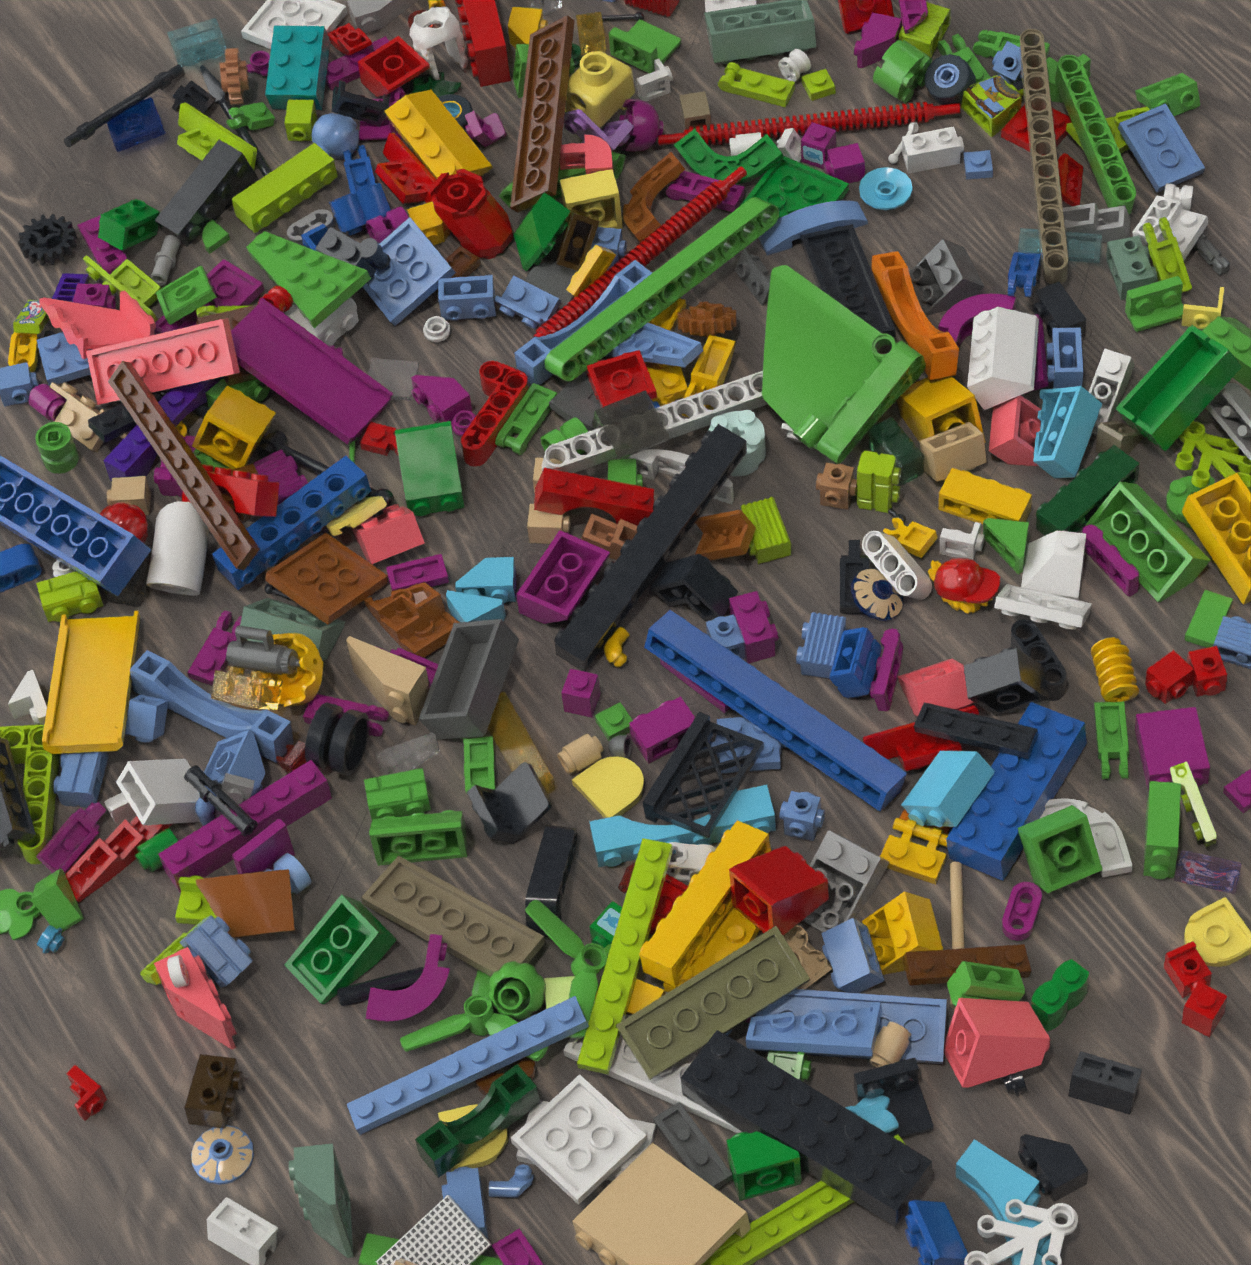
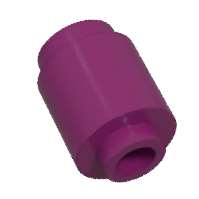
(46, 401)

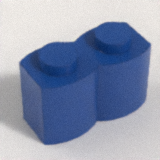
(358, 207)

